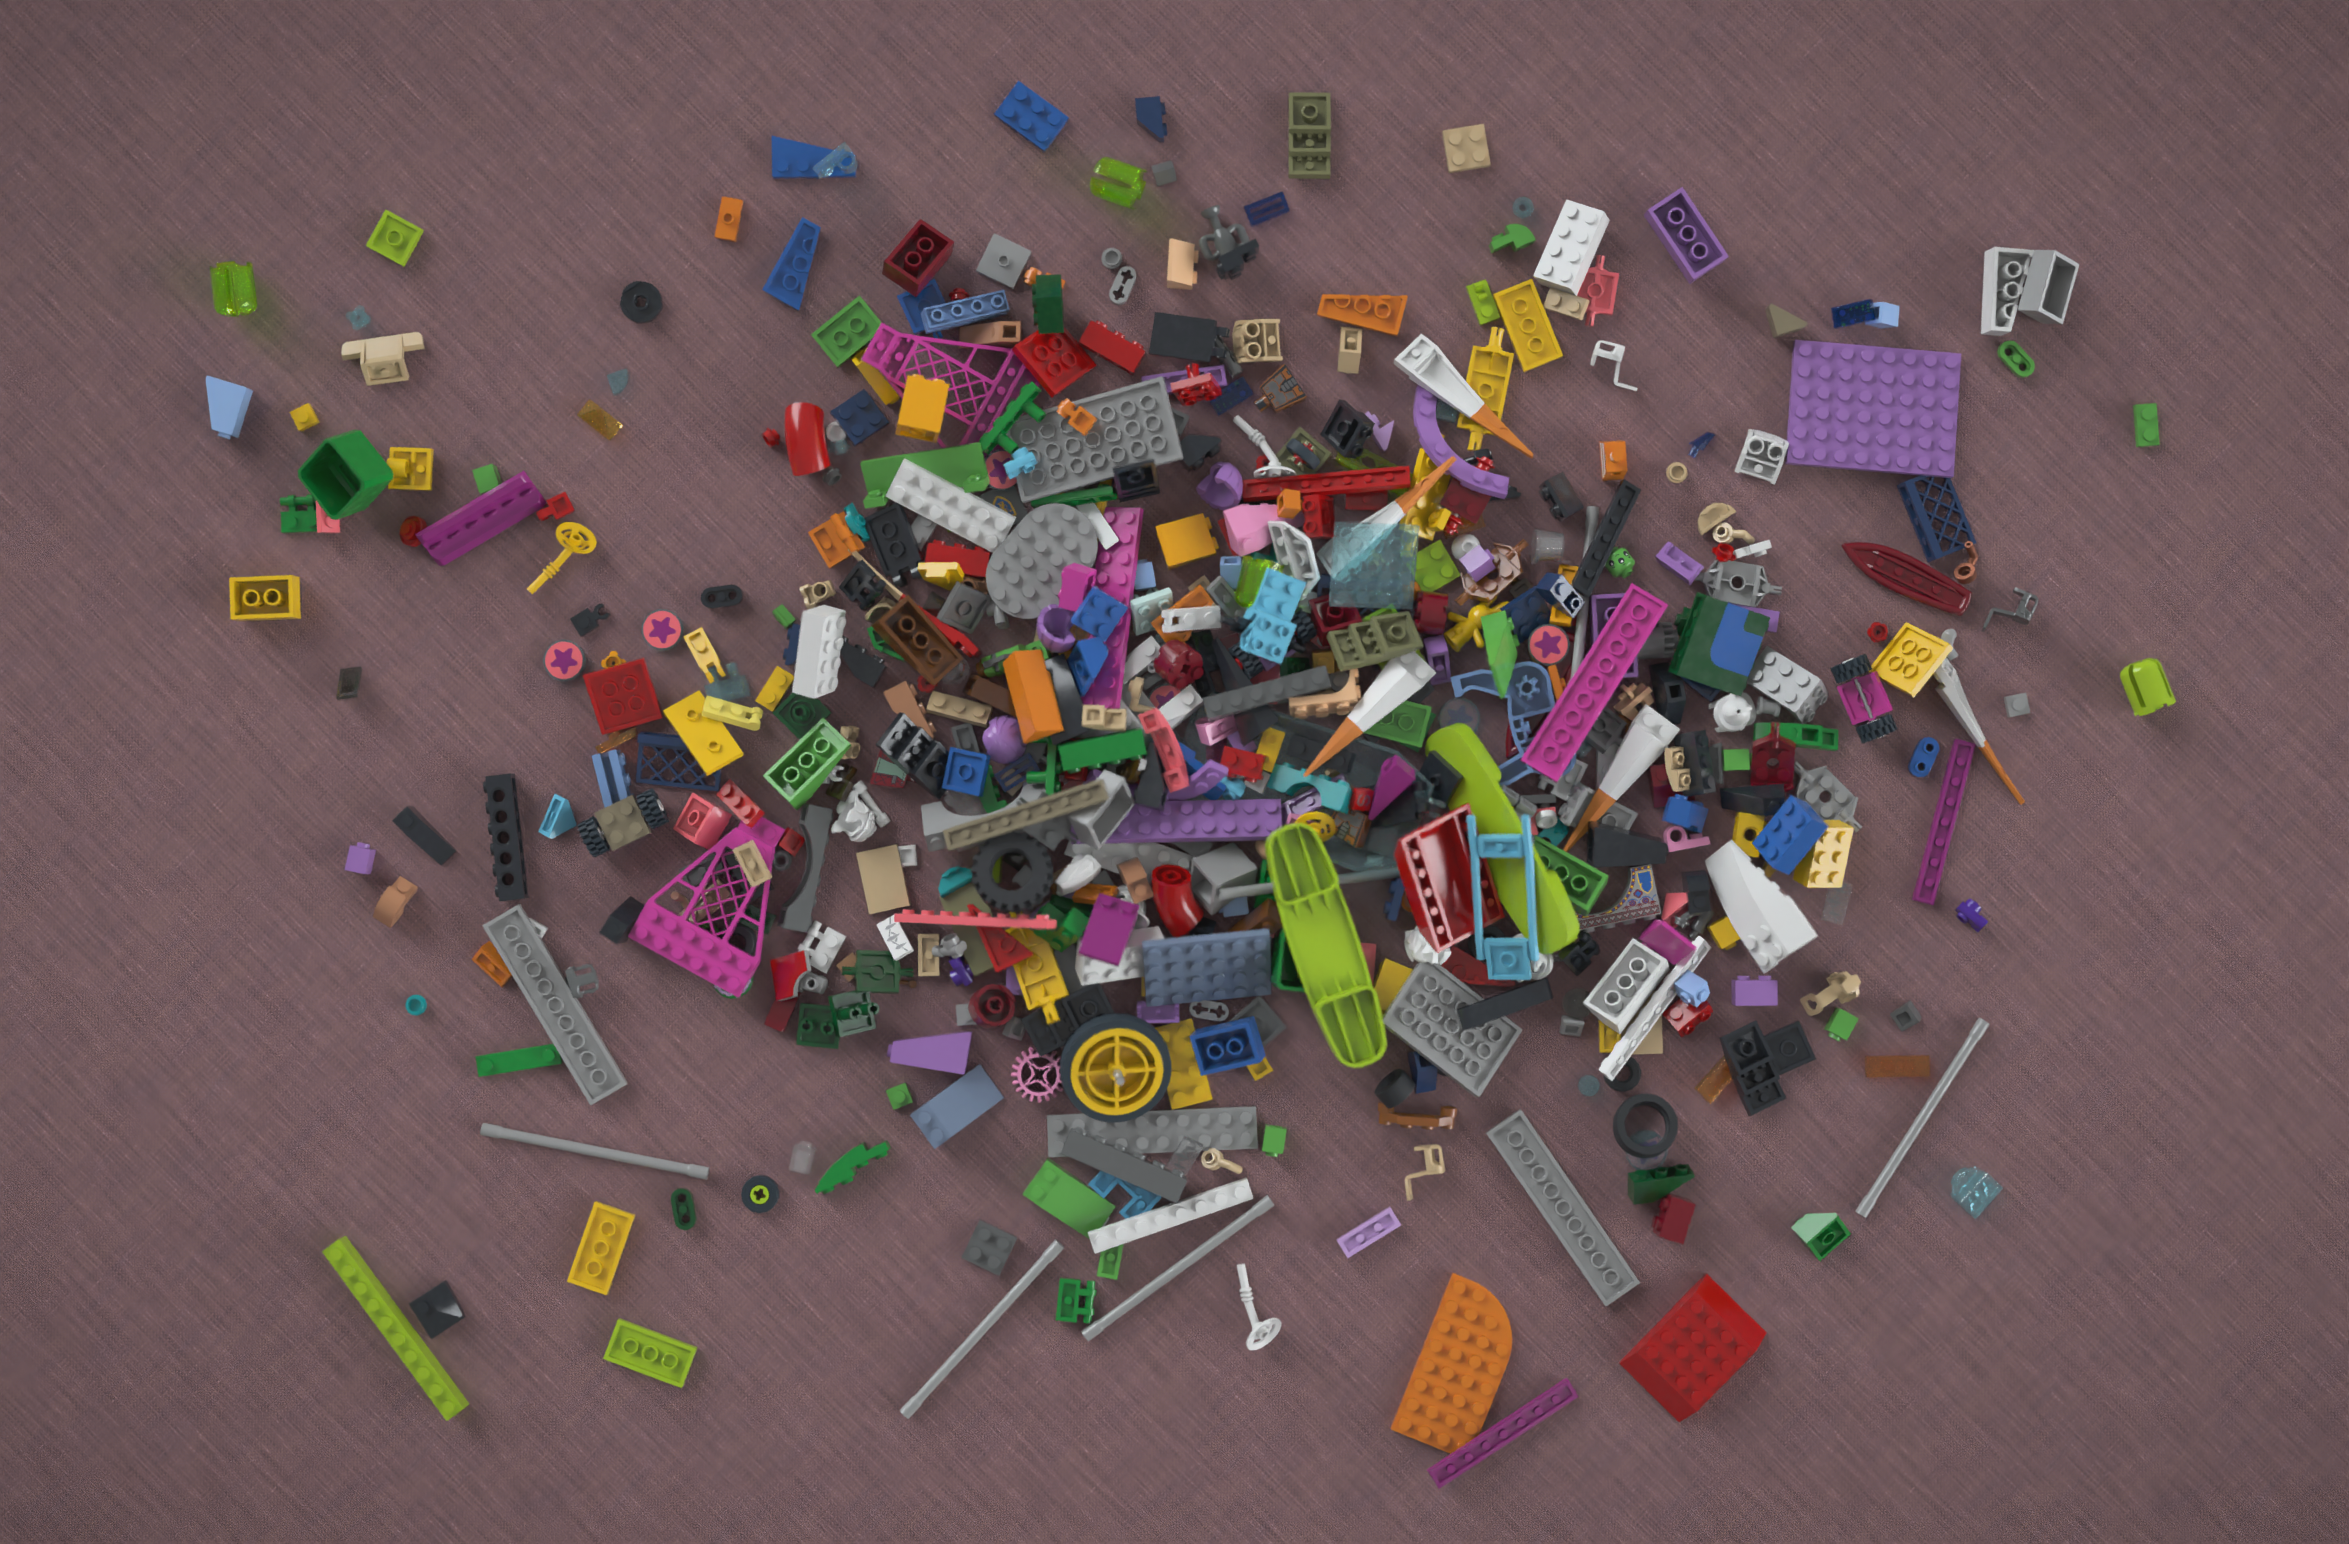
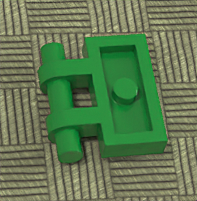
(298, 521)
(1069, 1299)

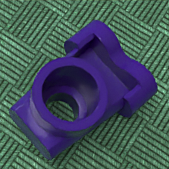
(1968, 912)
(962, 973)

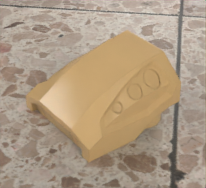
(1256, 340)

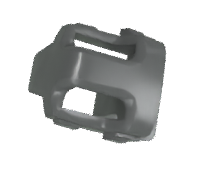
(2022, 615)
(576, 982)

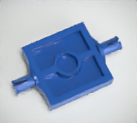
(914, 305)

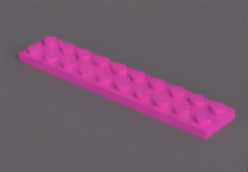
(1116, 577)
(1594, 683)

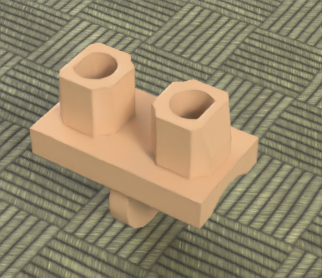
(1631, 697)

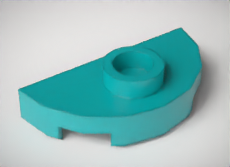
(856, 522)
(954, 879)

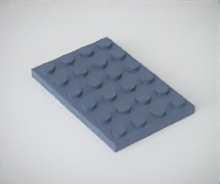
(1207, 967)

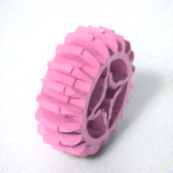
(1045, 1082)

